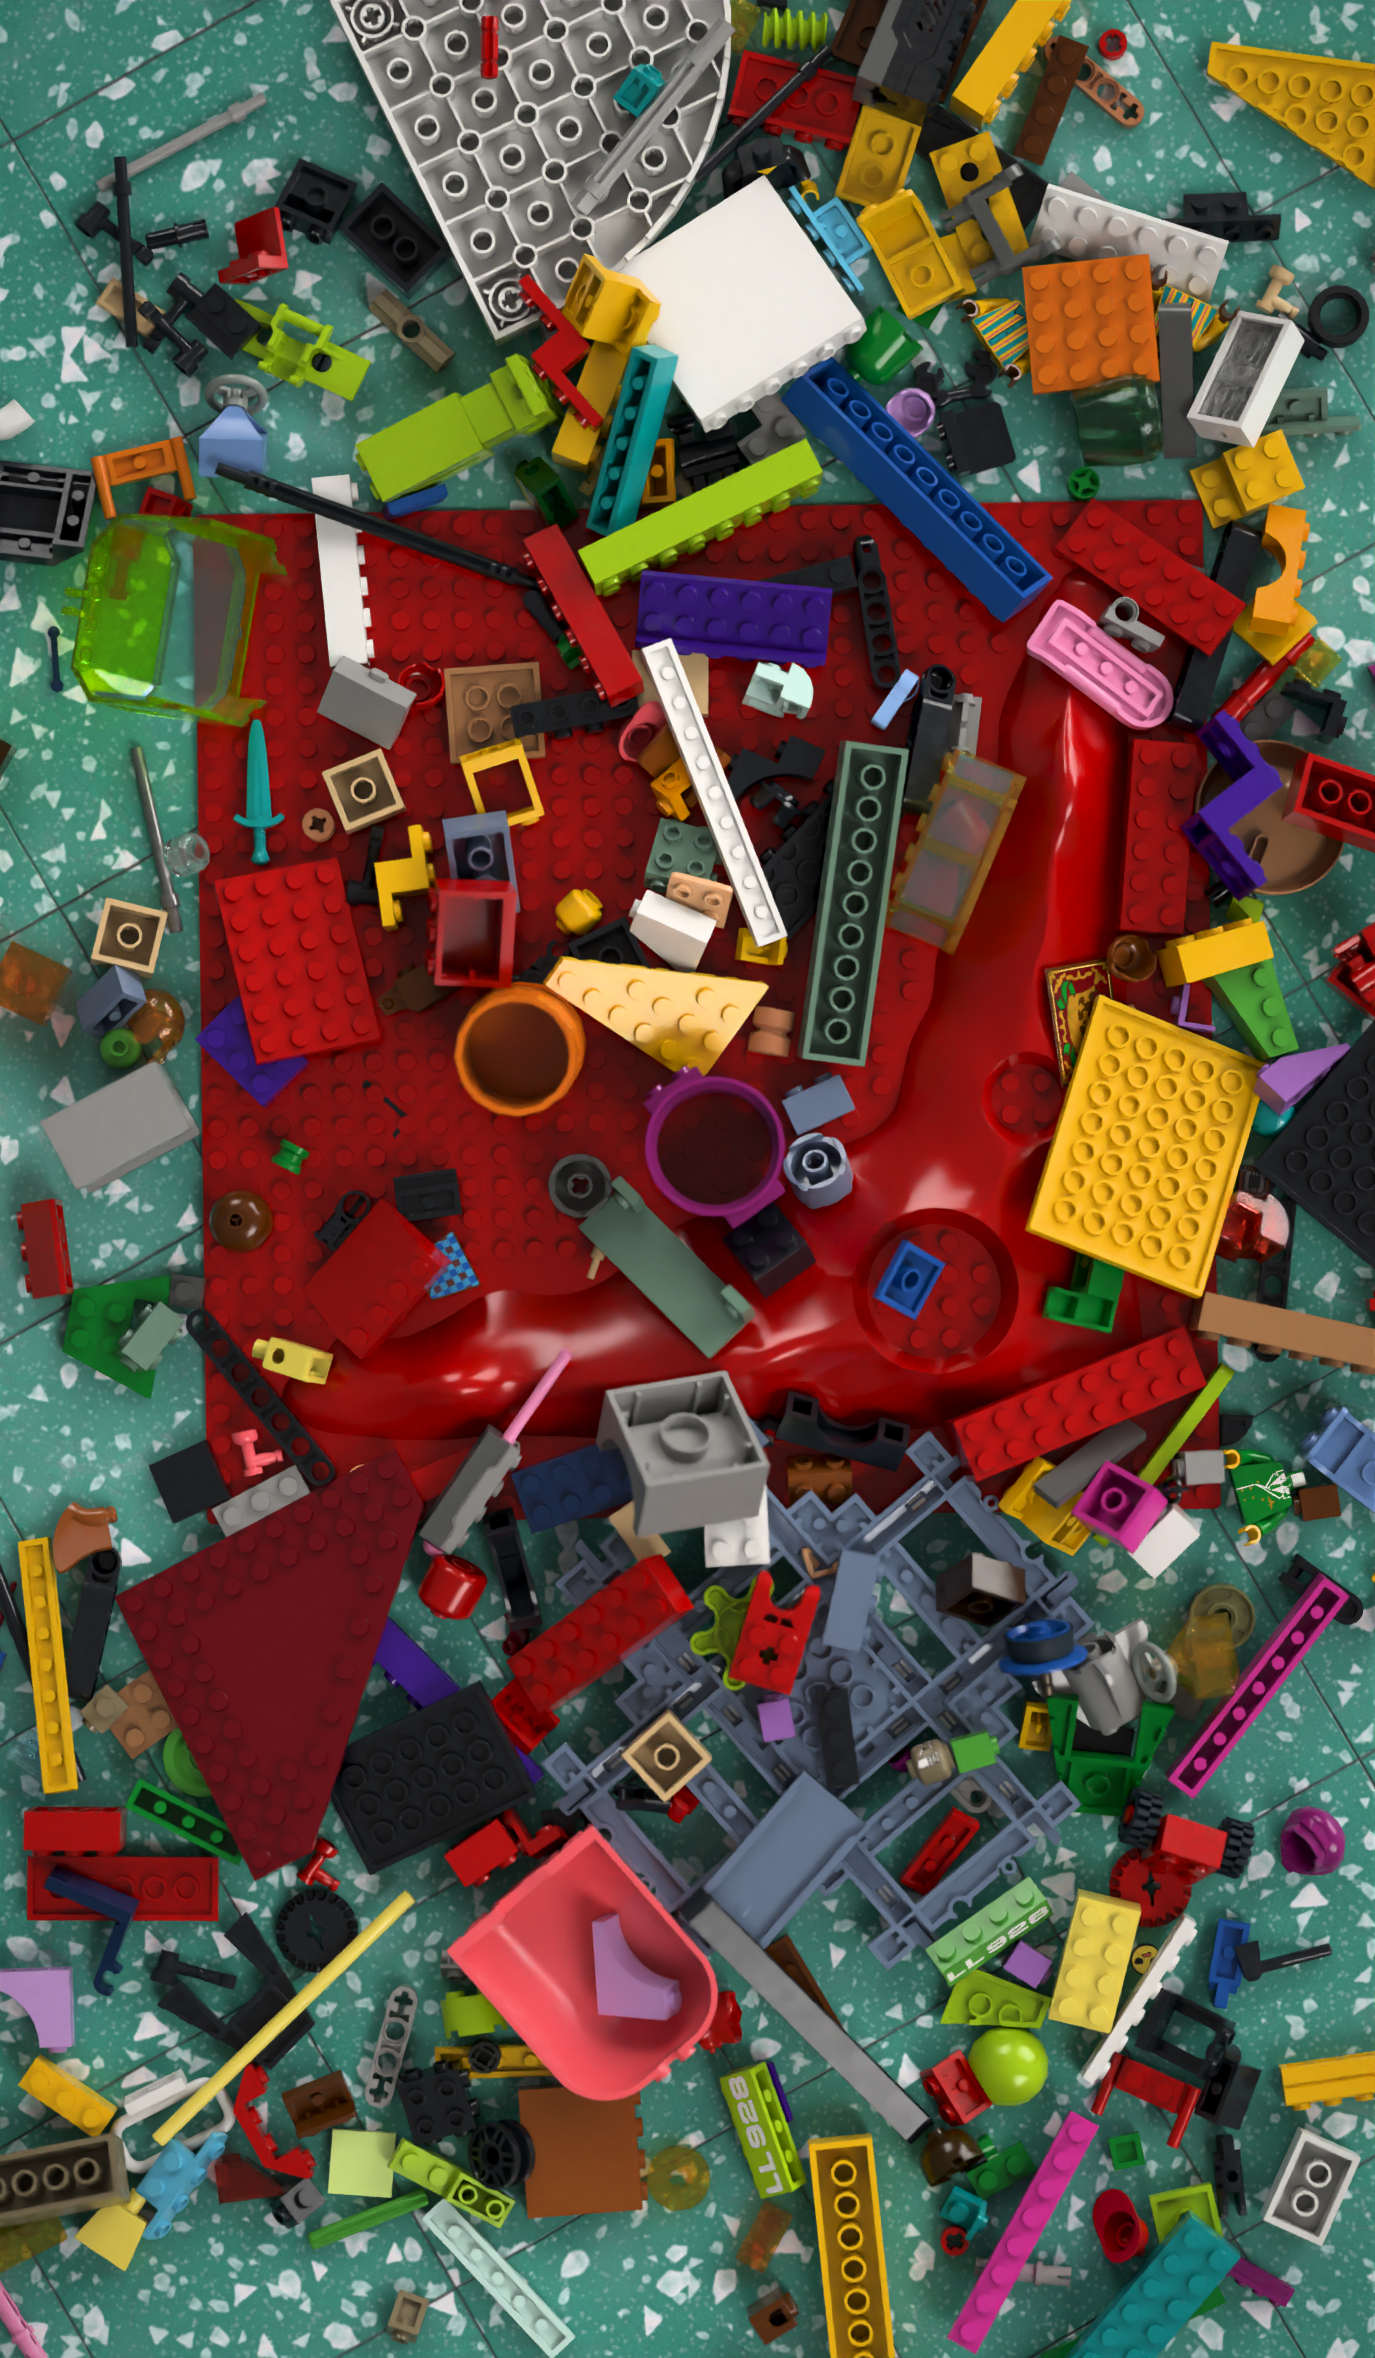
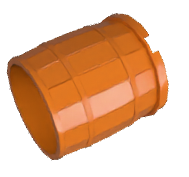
(520, 1048)

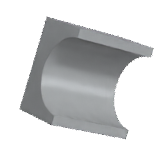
(121, 1127)
(685, 1452)

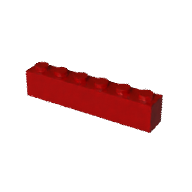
(583, 616)

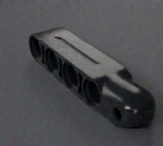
(865, 565)
(927, 738)
(92, 1624)

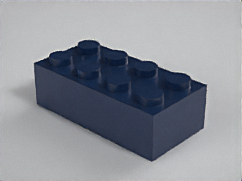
(572, 1486)

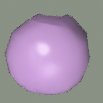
(912, 410)

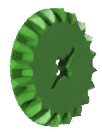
(182, 1766)

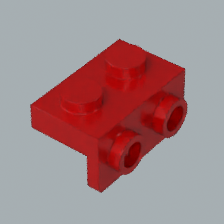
(521, 1718)

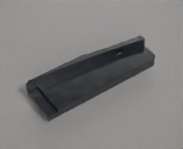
(1026, 190)

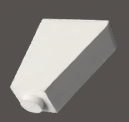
(671, 930)

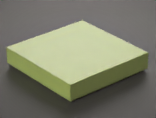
(361, 2162)

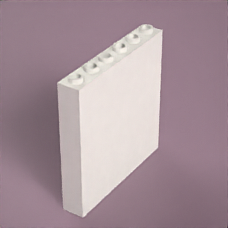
(743, 303)

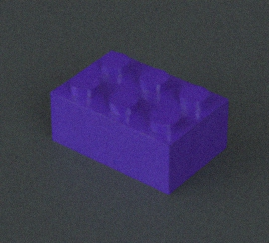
(230, 1046)

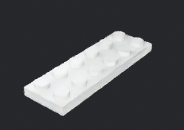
(1103, 230)

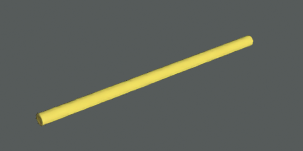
(284, 2018)

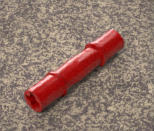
(1261, 681)

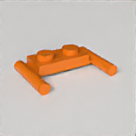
(138, 465)

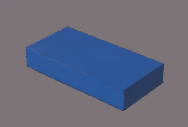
(414, 502)

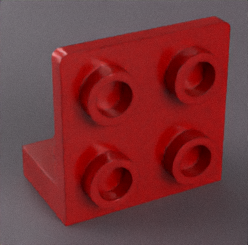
(259, 249)

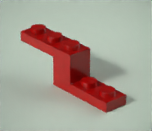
(559, 354)

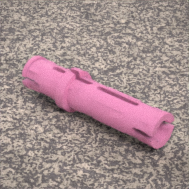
(20, 2331)

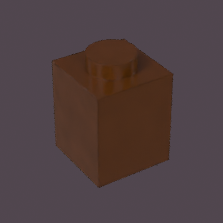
(1316, 1502)

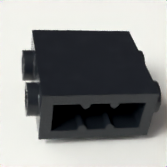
(438, 2101)

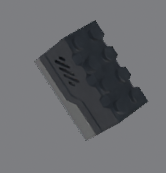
(912, 56)

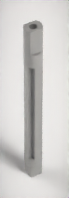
(652, 117)

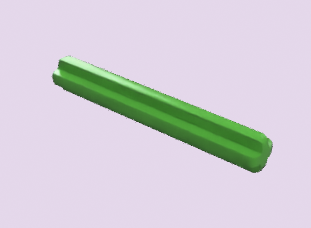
(368, 2218)

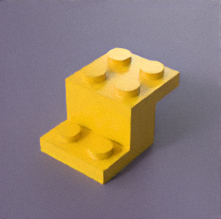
(610, 306)
(1246, 480)
(404, 877)
(1052, 1525)

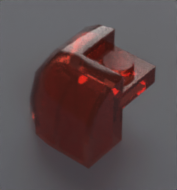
(1253, 1228)

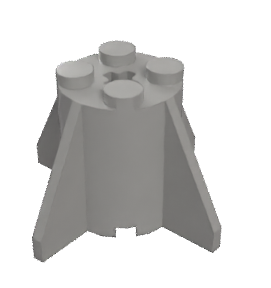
(1105, 1678)

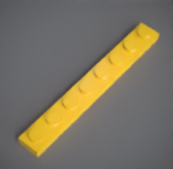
(47, 1665)

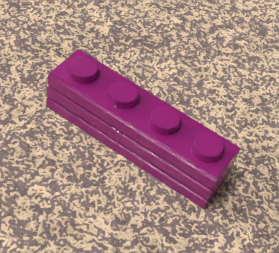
(1261, 2282)

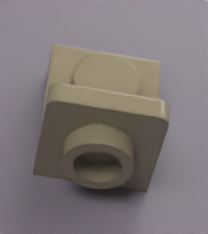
(407, 2317)

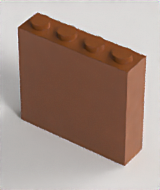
(582, 2152)

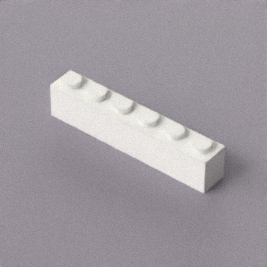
(341, 576)

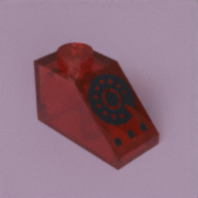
(244, 2180)

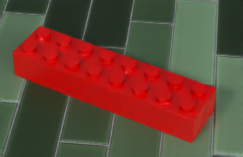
(1075, 1403)

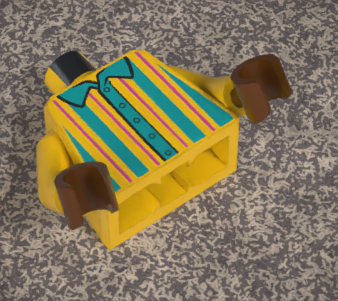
(1206, 324)
(1003, 333)

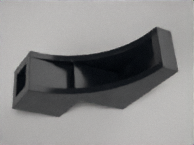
(796, 760)
(512, 1569)

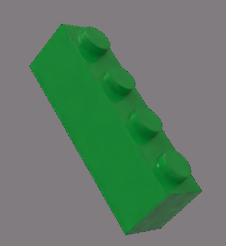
(184, 1820)

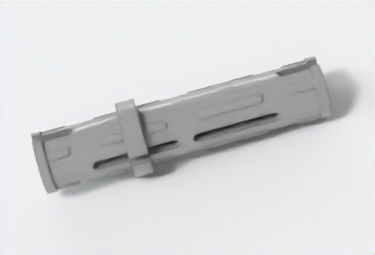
(1035, 2273)

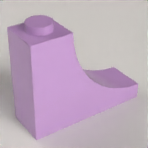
(623, 1982)
(48, 2000)

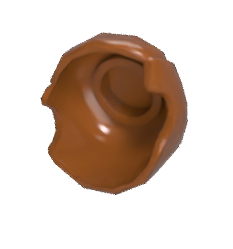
(1131, 958)

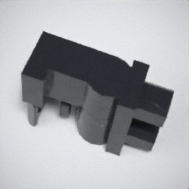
(705, 457)

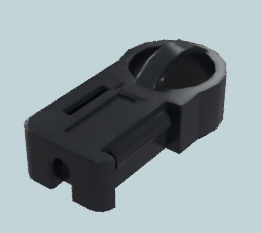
(342, 1223)

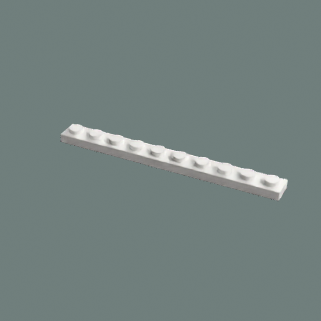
(713, 792)

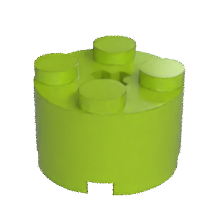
(469, 2014)

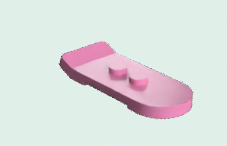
(1101, 667)

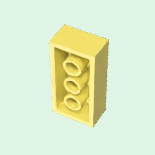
(1094, 1961)

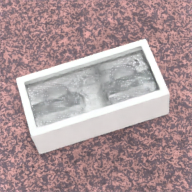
(1245, 378)

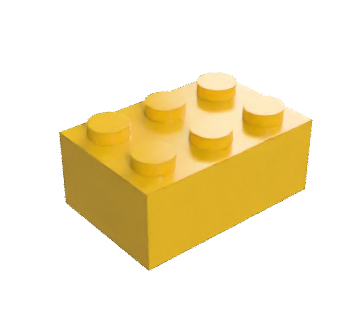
(1214, 951)

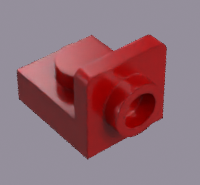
(164, 504)

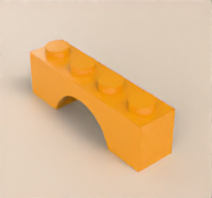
(1282, 536)

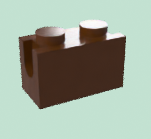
(773, 2315)

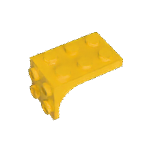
(910, 252)

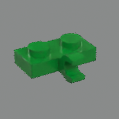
(999, 2168)

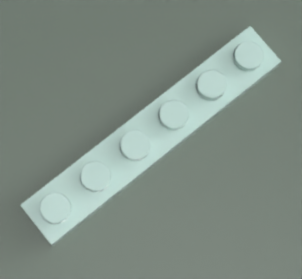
(498, 2277)

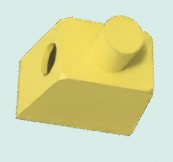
(293, 1359)
(116, 2230)

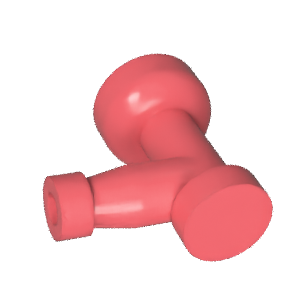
(252, 1461)

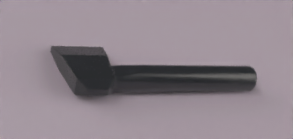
(1252, 1967)

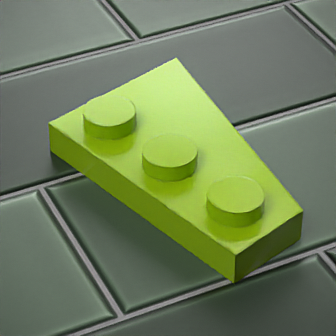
(994, 2001)

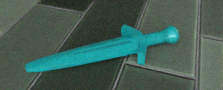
(258, 795)

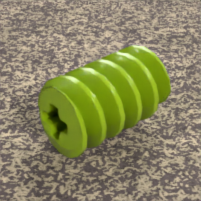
(794, 29)

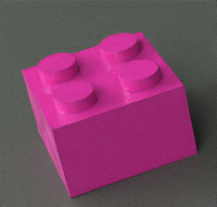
(1119, 1506)

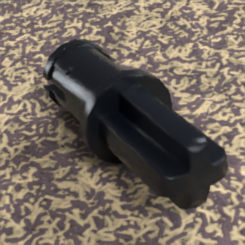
(178, 234)

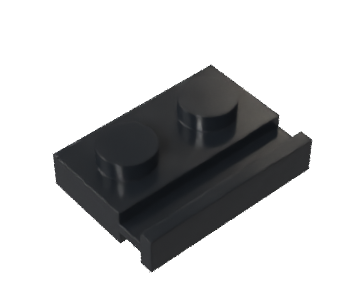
(223, 321)
(428, 1195)

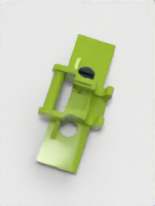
(297, 362)

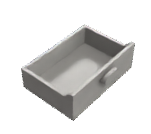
(366, 702)

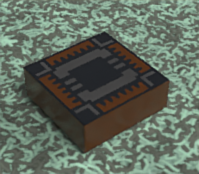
(1252, 1181)

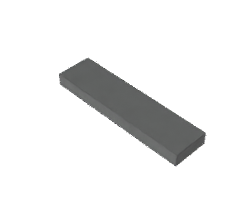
(1085, 1463)

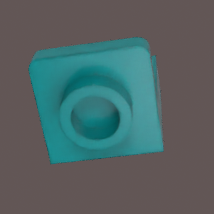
(639, 88)
(965, 2211)

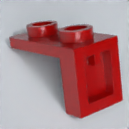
(546, 1838)

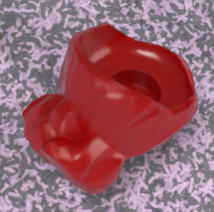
(725, 2024)

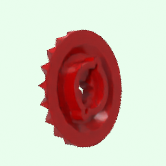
(1168, 1900)

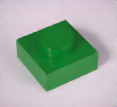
(1126, 2150)

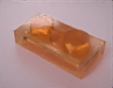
(764, 2236)

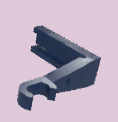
(103, 1900)

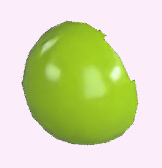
(1009, 2065)

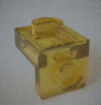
(1316, 662)

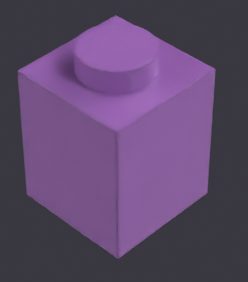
(775, 1717)
(1028, 1964)

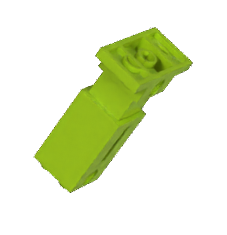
(458, 432)

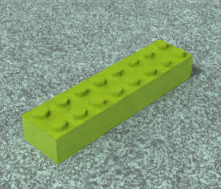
(701, 518)

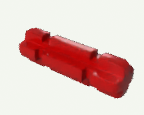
(489, 47)

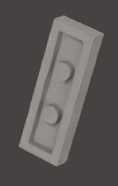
(261, 1500)

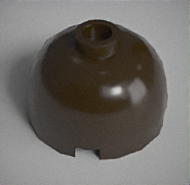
(948, 2154)

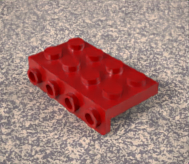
(814, 112)

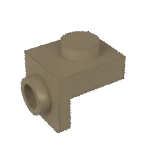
(103, 1710)

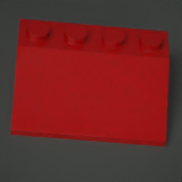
(375, 1279)

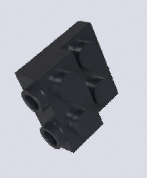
(314, 202)

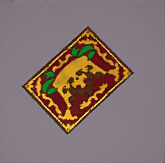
(1071, 997)

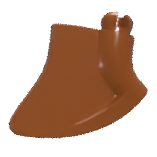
(81, 1533)

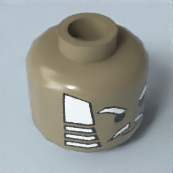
(931, 1762)

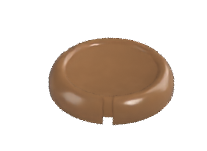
(1287, 853)

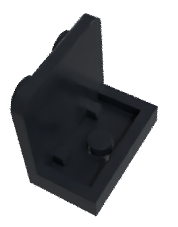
(975, 439)
(1329, 700)

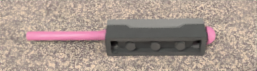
(481, 1474)

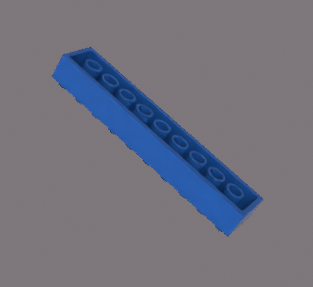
(916, 489)

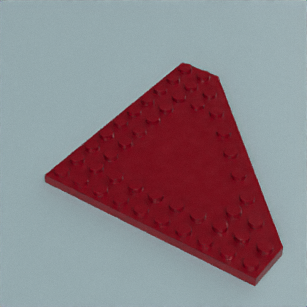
(273, 1648)

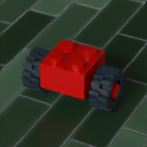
(1182, 1845)

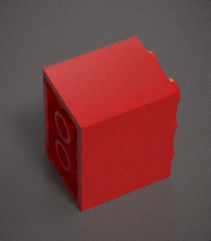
(470, 932)

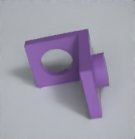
(1179, 1008)

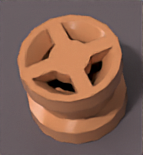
(320, 830)

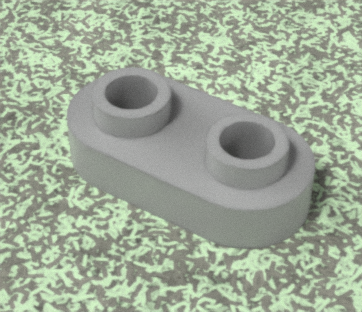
(963, 1791)

